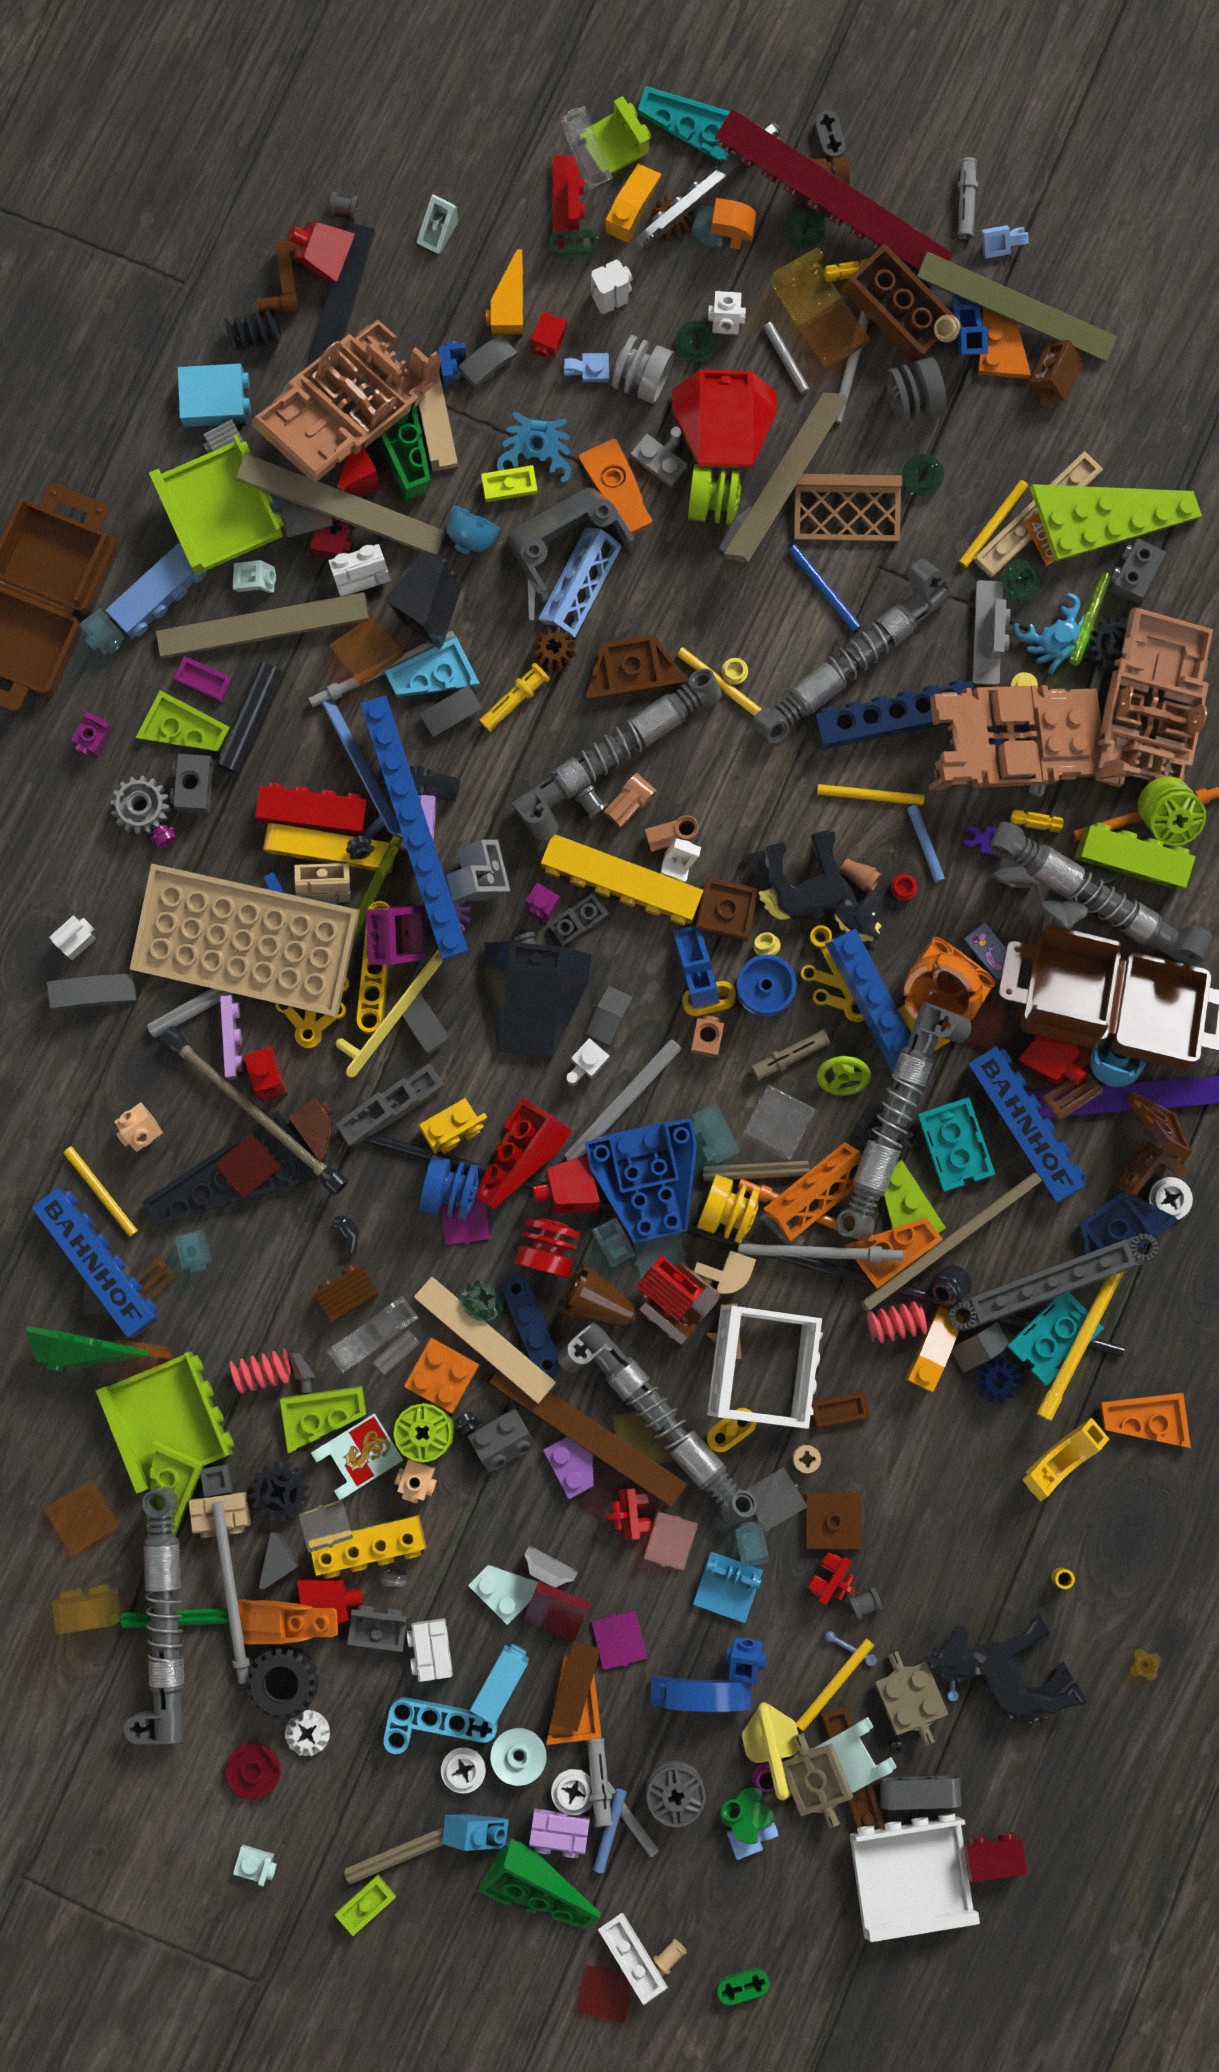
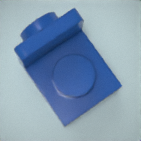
(449, 353)

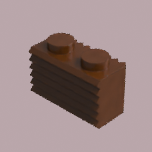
(346, 1293)

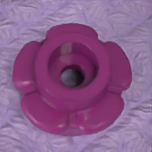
(163, 836)

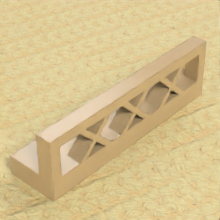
(437, 428)

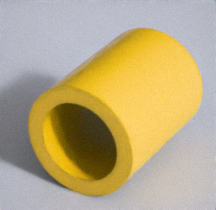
(1070, 1581)

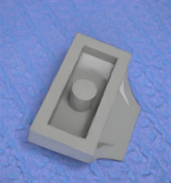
(547, 1568)

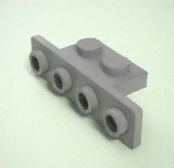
(989, 632)

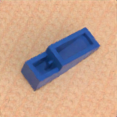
(696, 967)

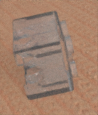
(778, 1122)

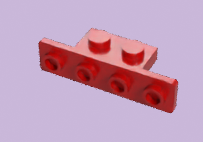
(566, 192)

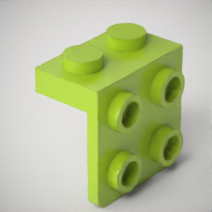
(622, 136)

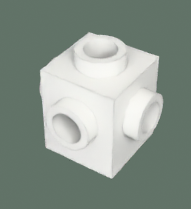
(726, 313)

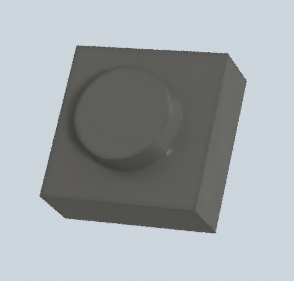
(216, 1480)

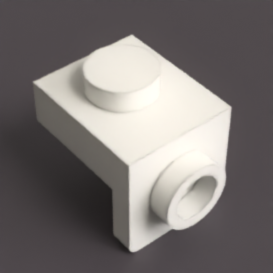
(679, 859)

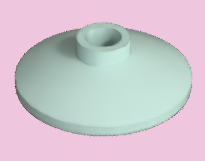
(518, 1771)

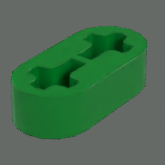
(744, 1993)

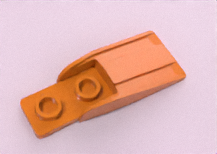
(616, 482)
(284, 1622)

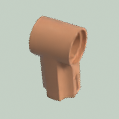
(634, 795)
(663, 835)

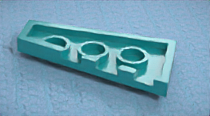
(685, 119)

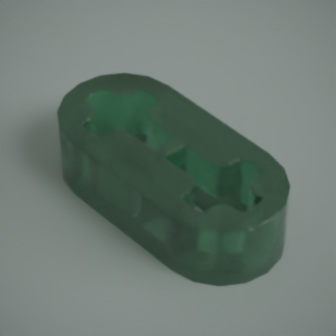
(573, 243)

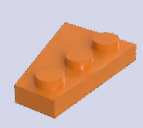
(1005, 349)
(913, 1238)
(1151, 1418)
(590, 1723)

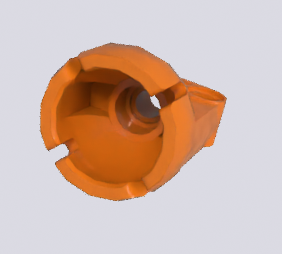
(946, 980)

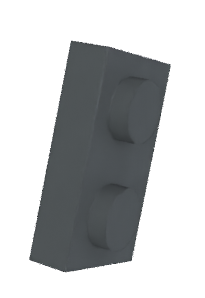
(502, 1440)
(377, 1629)

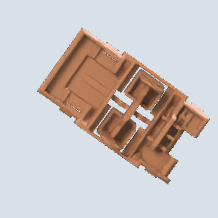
(315, 431)
(1168, 658)

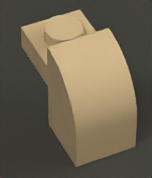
(732, 1277)

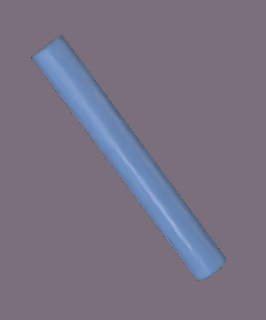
(926, 843)
(609, 1831)

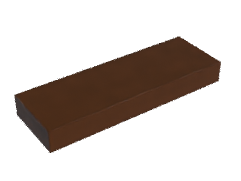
(575, 1685)

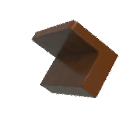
(1057, 368)

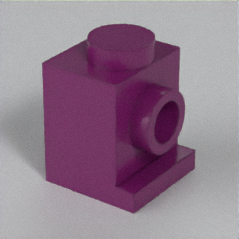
(101, 734)
(541, 903)

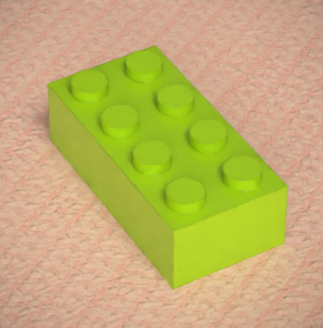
(1135, 857)

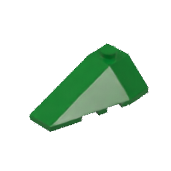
(75, 1351)
(527, 1879)

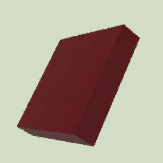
(556, 1611)

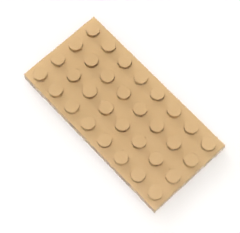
(244, 939)

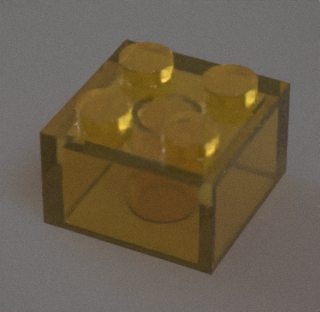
(86, 1610)

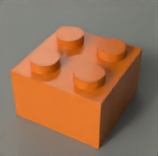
(442, 1375)

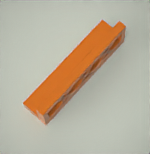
(815, 1185)

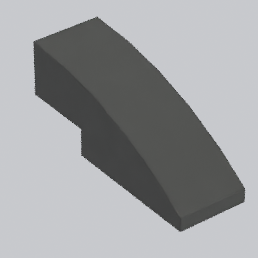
(91, 991)

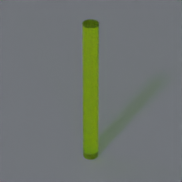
(1090, 619)
(378, 878)

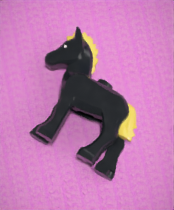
(816, 894)

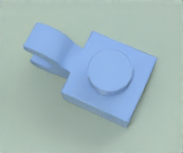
(999, 240)
(593, 367)
(742, 1849)

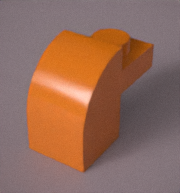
(733, 220)

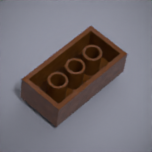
(896, 302)

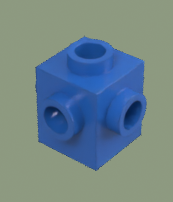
(745, 1660)

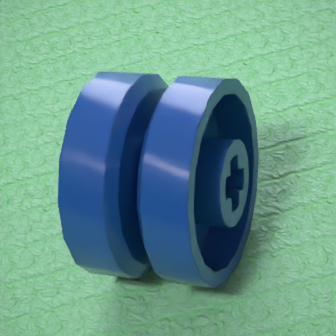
(771, 971)

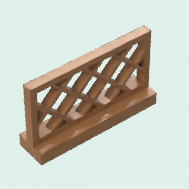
(848, 484)

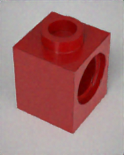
(548, 335)

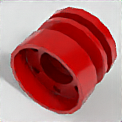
(547, 1247)

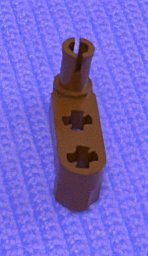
(288, 299)

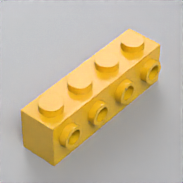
(371, 1544)

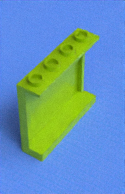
(215, 512)
(166, 1407)

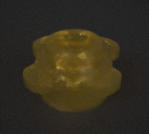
(1150, 1671)

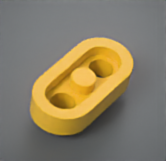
(724, 989)
(732, 1432)

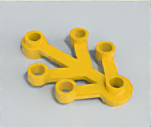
(832, 980)
(310, 1023)

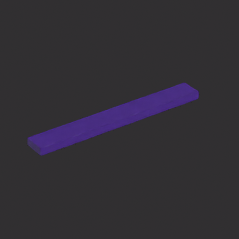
(1165, 1093)

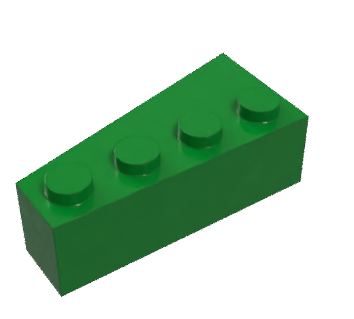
(406, 455)

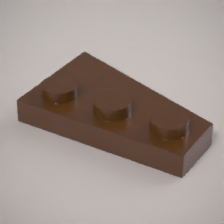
(1162, 1124)

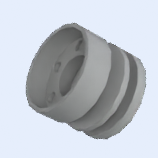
(642, 369)

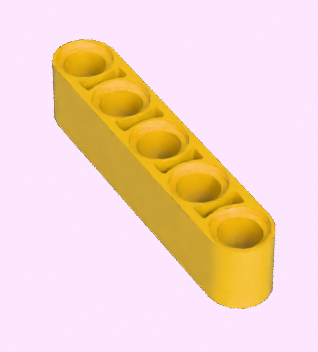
(319, 846)
(371, 981)

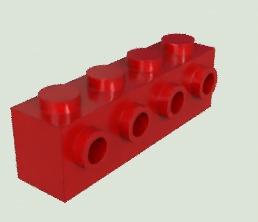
(312, 810)

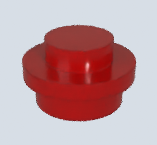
(903, 887)

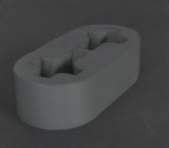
(824, 137)

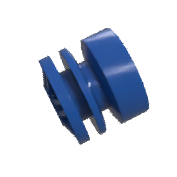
(449, 1188)

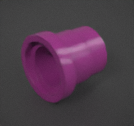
(758, 1771)

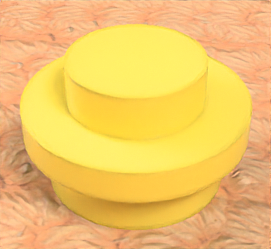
(734, 671)
(1024, 679)
(766, 944)

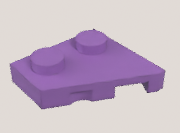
(572, 1466)

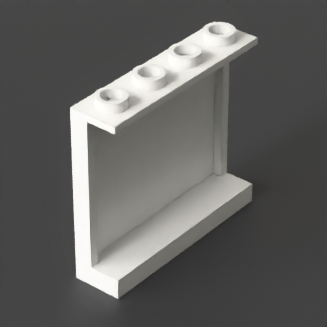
(912, 1878)

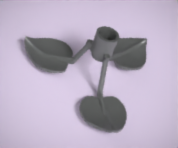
(1054, 912)

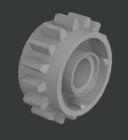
(130, 795)

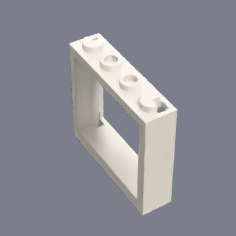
(725, 1363)

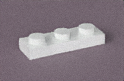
(633, 1959)

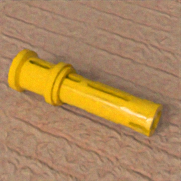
(523, 689)

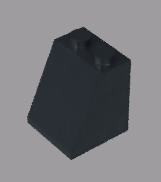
(426, 598)

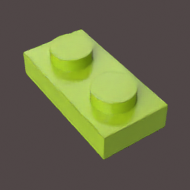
(365, 1905)

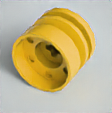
(728, 1209)

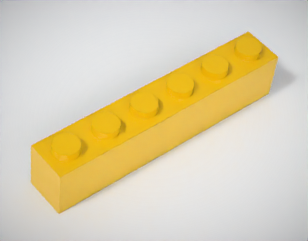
(621, 879)

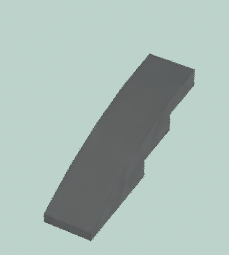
(391, 1105)

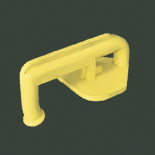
(770, 1739)

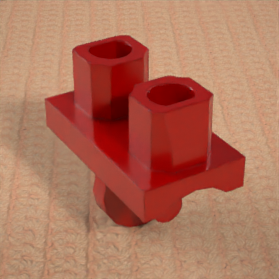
(626, 1514)
(838, 1567)

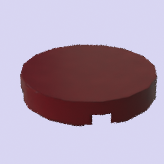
(253, 1770)

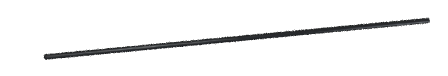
(807, 1262)

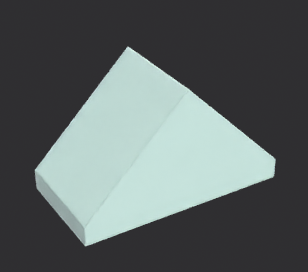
(437, 224)

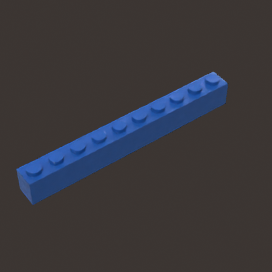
(414, 829)

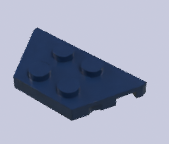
(1121, 1220)

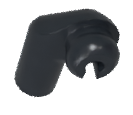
(349, 1231)

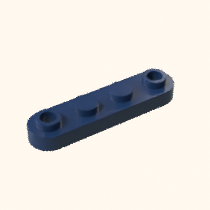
(531, 1324)

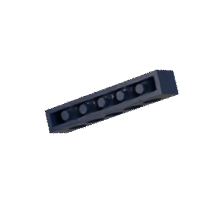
(832, 736)

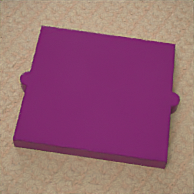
(473, 1229)
(619, 1640)

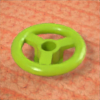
(844, 1072)

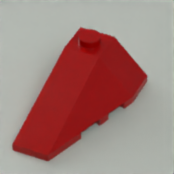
(528, 1144)

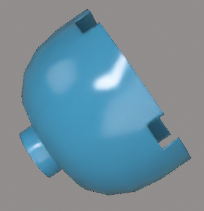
(470, 531)
(1113, 1068)

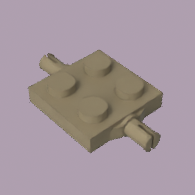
(911, 1698)
(816, 1780)

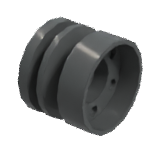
(921, 389)
(683, 1778)

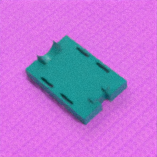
(955, 1144)
(1051, 1337)

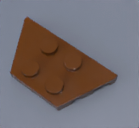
(633, 667)

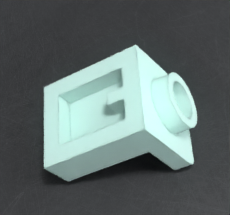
(254, 576)
(255, 1865)

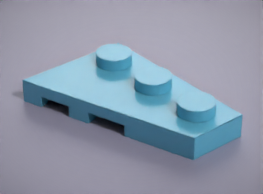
(433, 671)

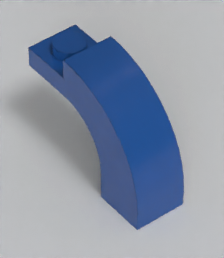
(972, 335)
(700, 1695)

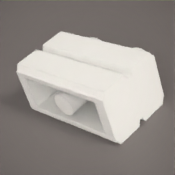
(611, 286)
(359, 570)
(431, 1650)

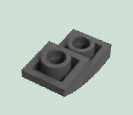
(486, 360)
(450, 710)
(578, 919)
(425, 1024)

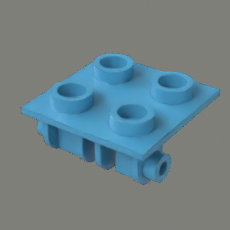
(728, 1587)

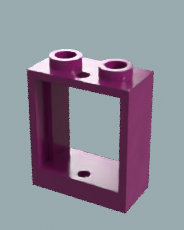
(382, 922)

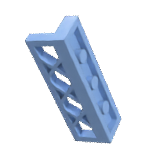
(564, 595)

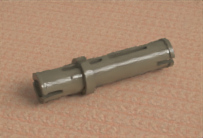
(763, 1069)

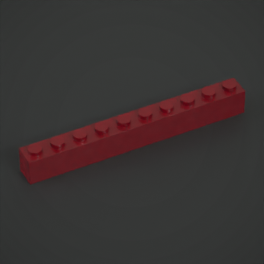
(825, 191)

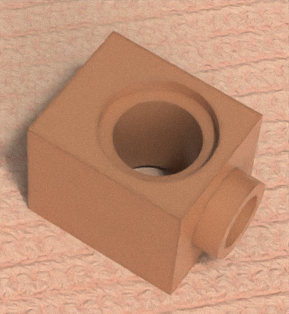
(707, 1048)

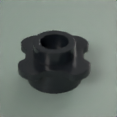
(359, 847)
(466, 1424)

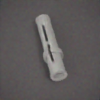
(967, 188)
(599, 1783)

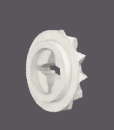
(1173, 1186)
(321, 1733)
(458, 1782)
(561, 1797)

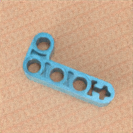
(441, 1726)

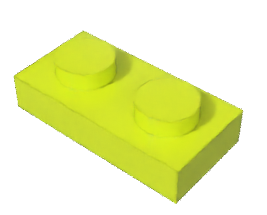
(509, 483)

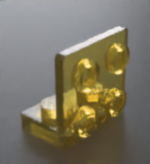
(804, 287)

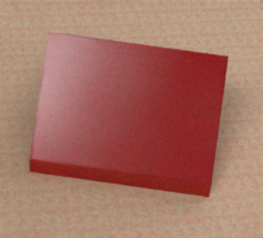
(359, 475)

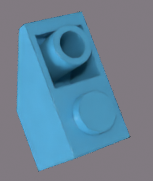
(474, 1832)

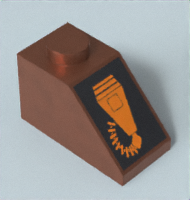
(314, 1126)

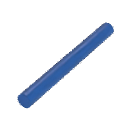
(824, 588)

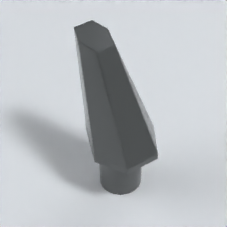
(302, 1372)

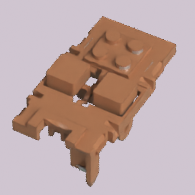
(1062, 734)

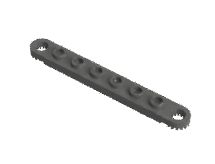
(696, 195)
(1054, 1282)

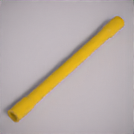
(1054, 1395)

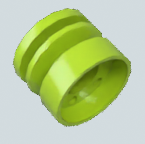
(714, 494)
(1171, 811)
(440, 1432)

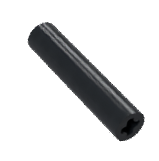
(248, 717)

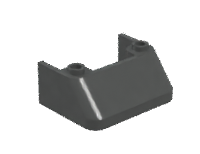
(529, 539)

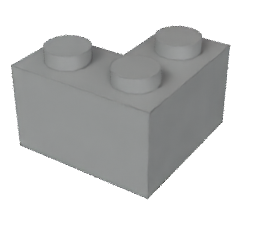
(481, 873)

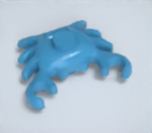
(538, 440)
(1057, 640)

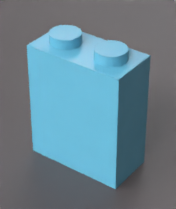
(213, 395)
(500, 1683)

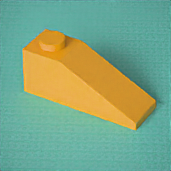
(631, 203)
(507, 301)
(934, 1351)

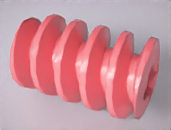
(896, 1322)
(261, 1372)

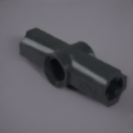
(430, 783)

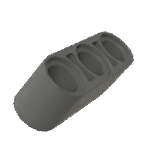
(920, 1792)

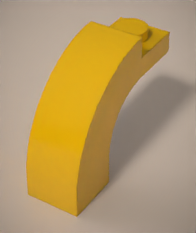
(1064, 1458)

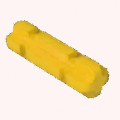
(843, 270)
(1036, 821)

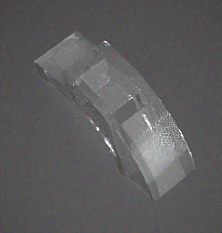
(585, 147)
(372, 1334)

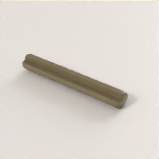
(756, 1170)
(394, 1856)

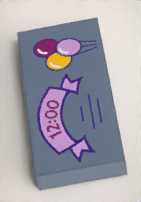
(987, 950)

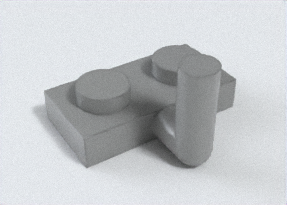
(660, 458)

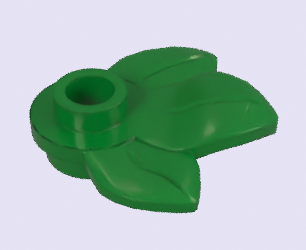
(751, 1817)

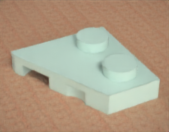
(503, 1591)

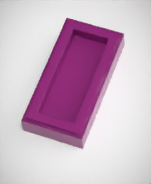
(202, 679)

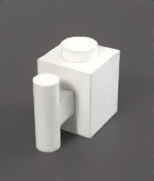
(73, 937)
(588, 1061)

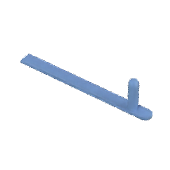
(386, 816)

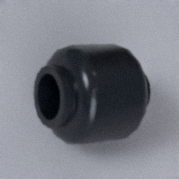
(951, 1285)

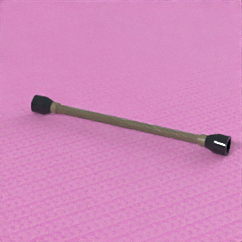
(330, 1178)

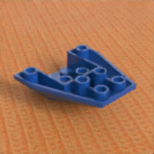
(647, 1176)

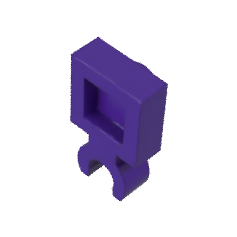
(981, 839)

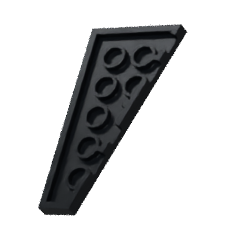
(207, 1188)

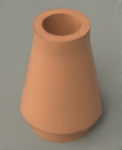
(861, 875)

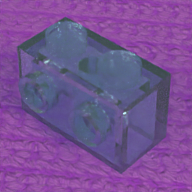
(715, 1135)

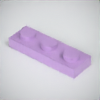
(231, 1037)

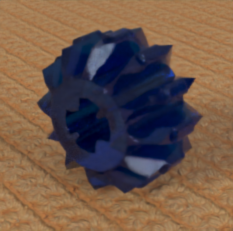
(990, 1373)

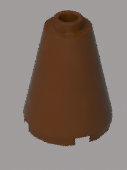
(596, 1299)

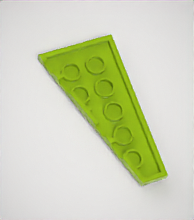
(1096, 517)

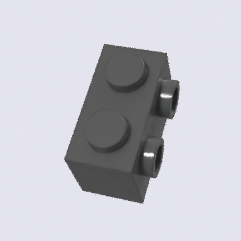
(1137, 570)

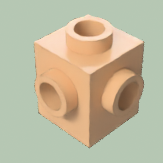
(137, 1127)
(423, 1473)

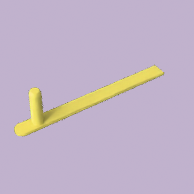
(362, 1056)

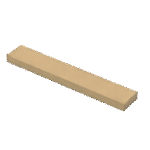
(1015, 534)
(485, 1341)

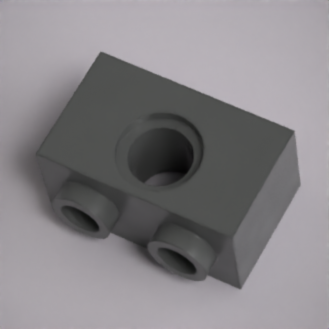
(196, 799)

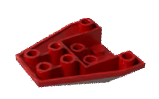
(724, 416)

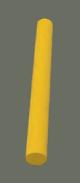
(992, 525)
(725, 687)
(868, 794)
(100, 1191)
(834, 1684)

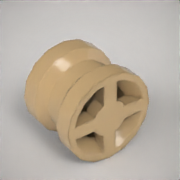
(803, 1456)

